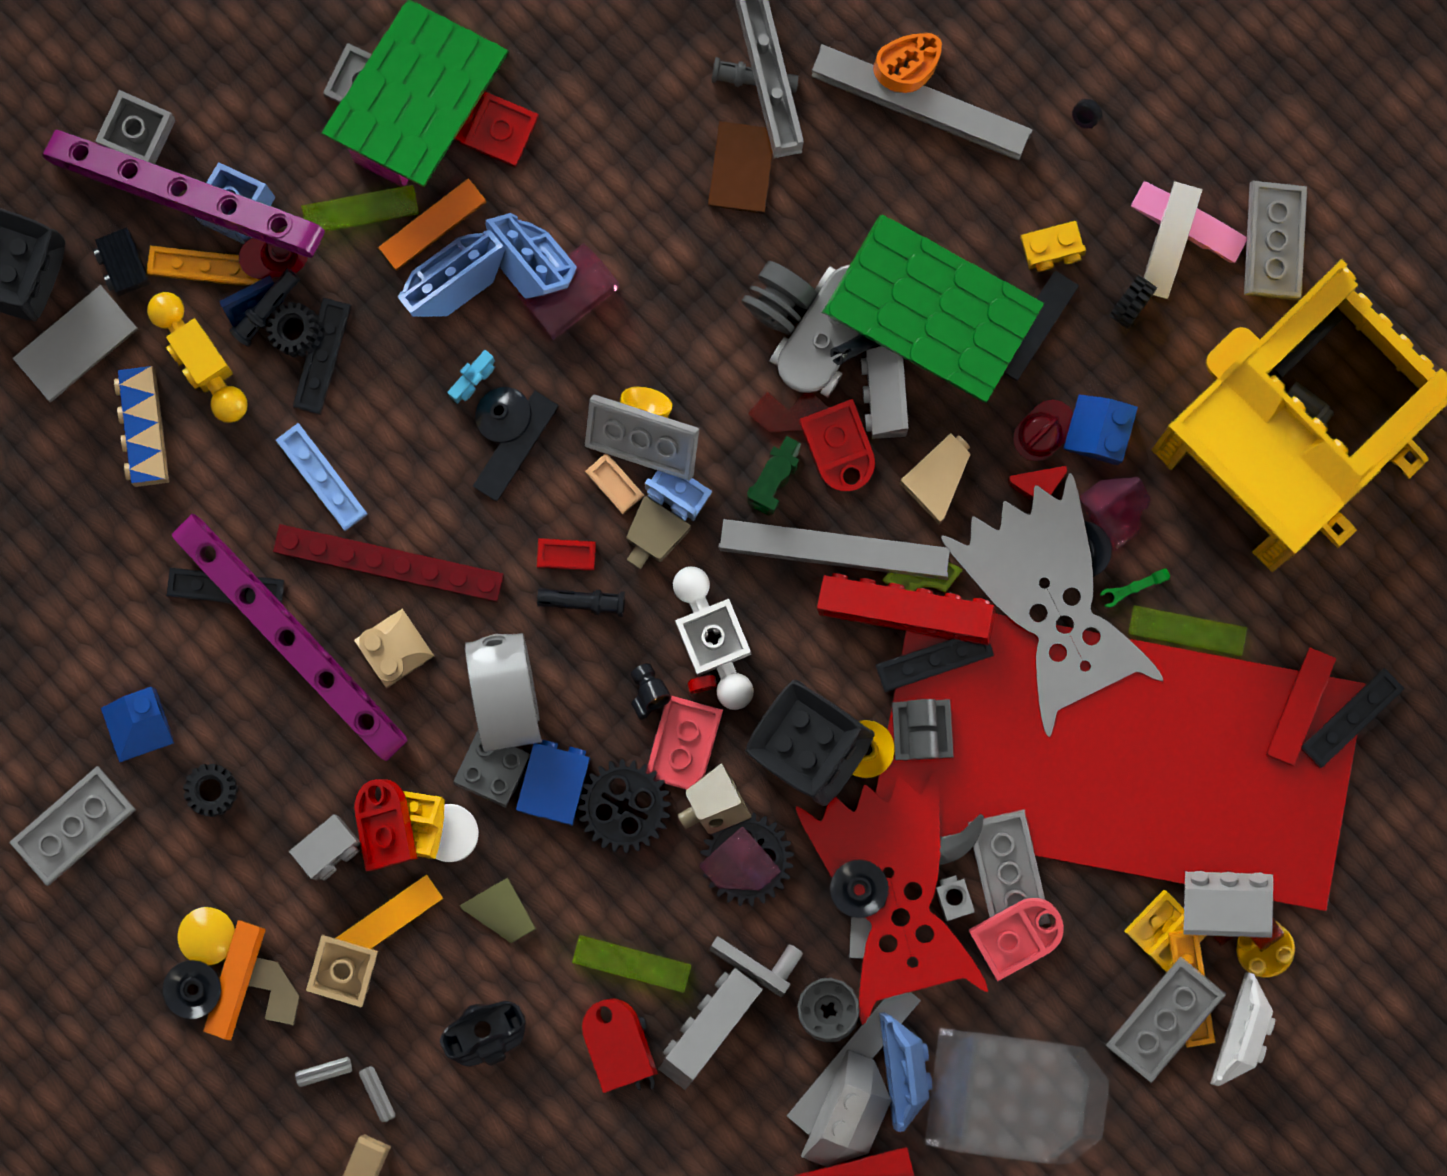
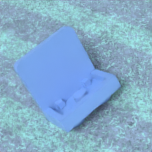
(682, 495)

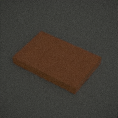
(741, 168)

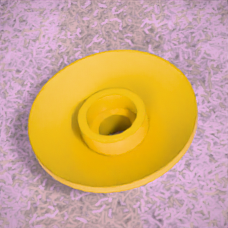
(882, 752)

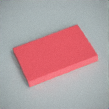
(684, 742)

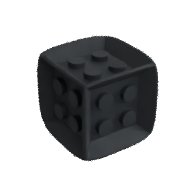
(28, 264)
(809, 742)

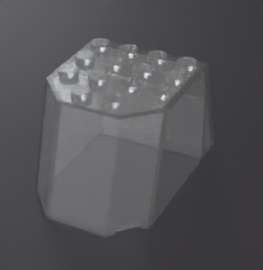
(1015, 1098)

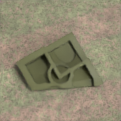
(501, 911)

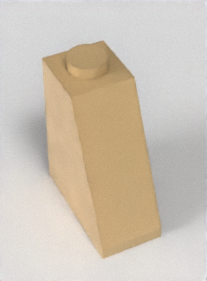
(937, 476)
(367, 1157)

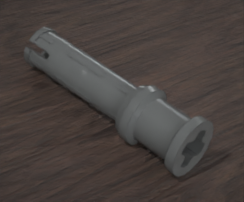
(741, 74)

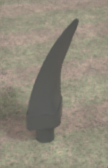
(957, 845)

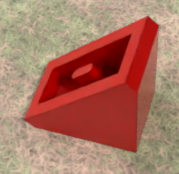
(1045, 479)

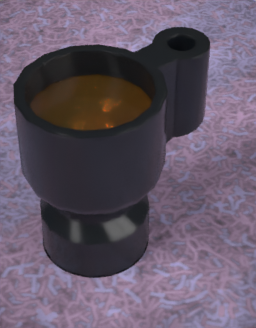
(651, 693)

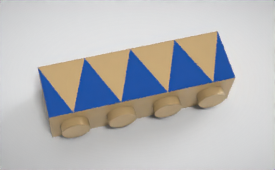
(142, 426)

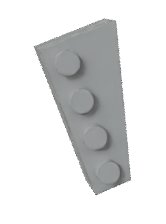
(710, 1028)

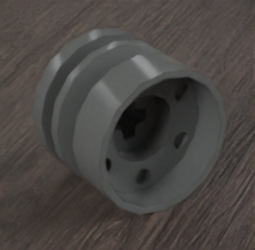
(782, 293)
(823, 993)

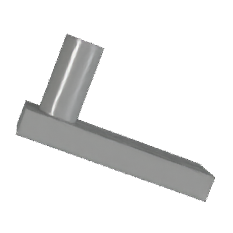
(772, 980)

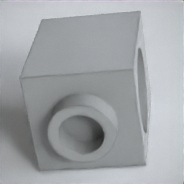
(964, 908)

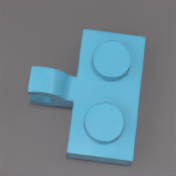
(471, 376)

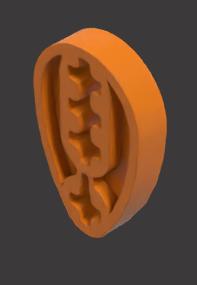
(920, 62)

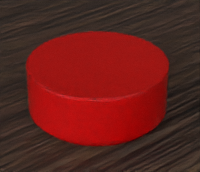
(702, 684)

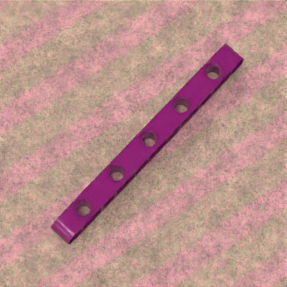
(200, 199)
(305, 653)

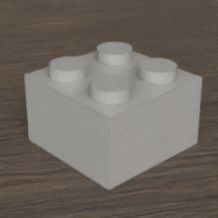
(136, 128)
(325, 848)

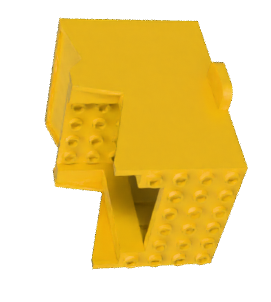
(1271, 450)

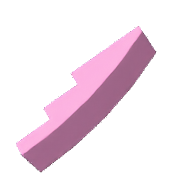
(1205, 230)

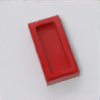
(566, 554)

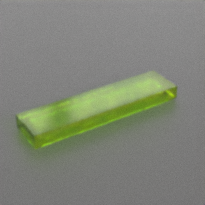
(363, 208)
(1187, 630)
(631, 963)

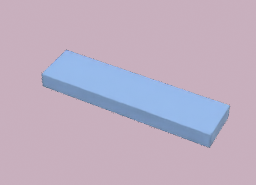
(321, 477)

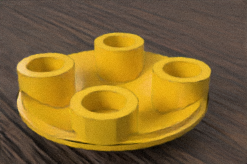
(206, 935)
(1270, 961)

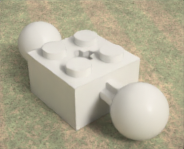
(733, 689)

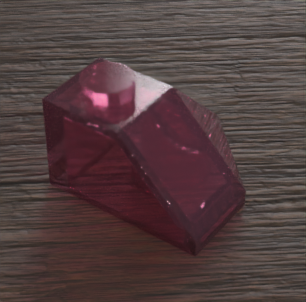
(1117, 507)
(740, 864)

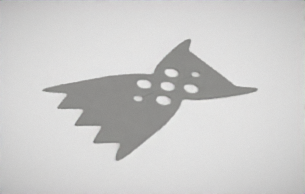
(1054, 547)

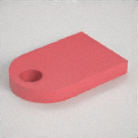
(1016, 938)

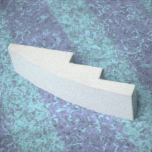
(1172, 237)

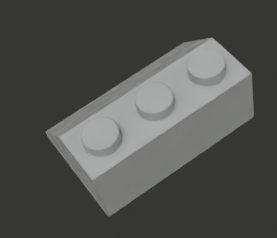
(885, 393)
(1228, 904)

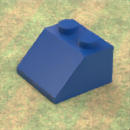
(1100, 428)

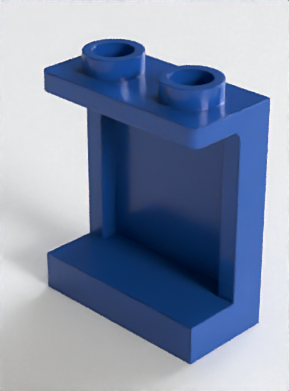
(553, 782)

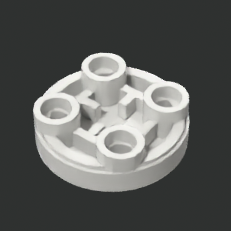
(458, 834)

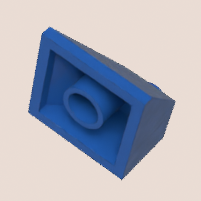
(137, 724)

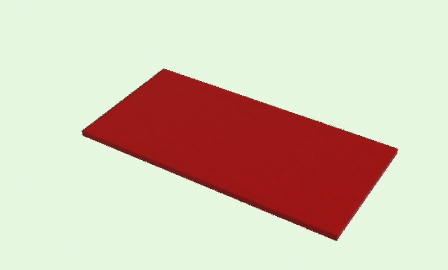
(1141, 770)

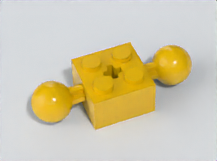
(196, 351)

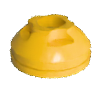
(647, 400)

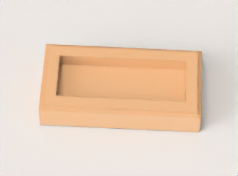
(614, 483)

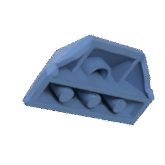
(531, 257)
(453, 275)
(905, 1071)

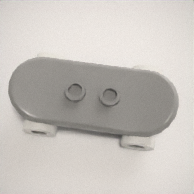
(805, 357)

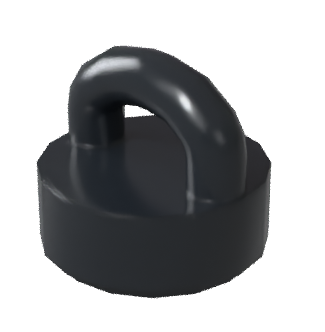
(1086, 113)

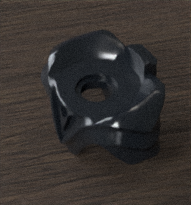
(467, 1049)

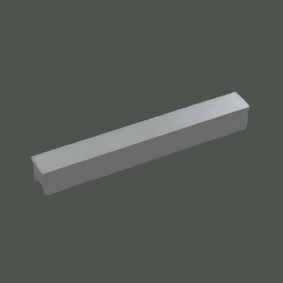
(770, 77)
(924, 104)
(834, 549)

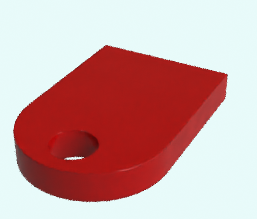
(498, 129)
(839, 443)
(384, 825)
(617, 1046)

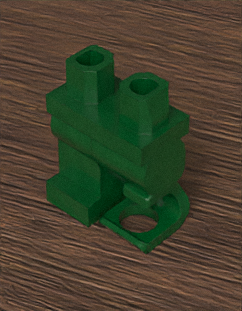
(774, 475)

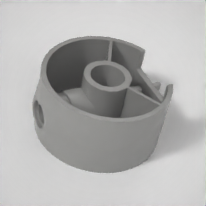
(503, 691)

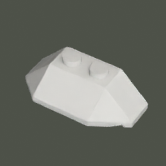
(1245, 1033)

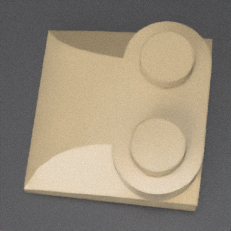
(394, 648)
(342, 971)

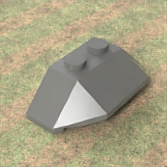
(849, 1113)

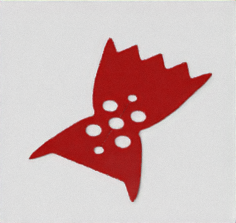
(907, 839)

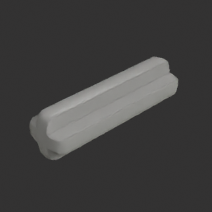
(323, 1071)
(377, 1094)

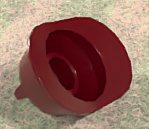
(263, 259)
(1043, 430)

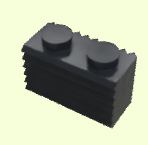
(121, 261)

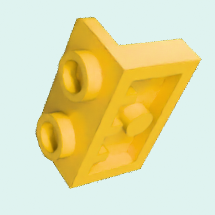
(1052, 246)

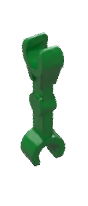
(1119, 593)

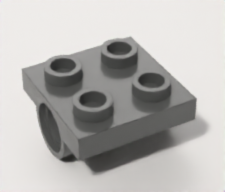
(922, 729)
(491, 773)

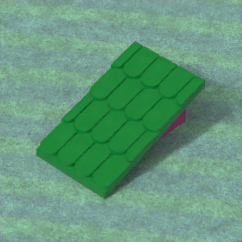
(414, 95)
(933, 308)

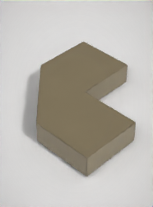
(283, 996)

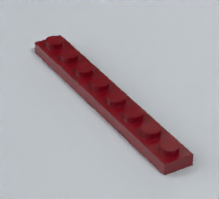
(388, 563)

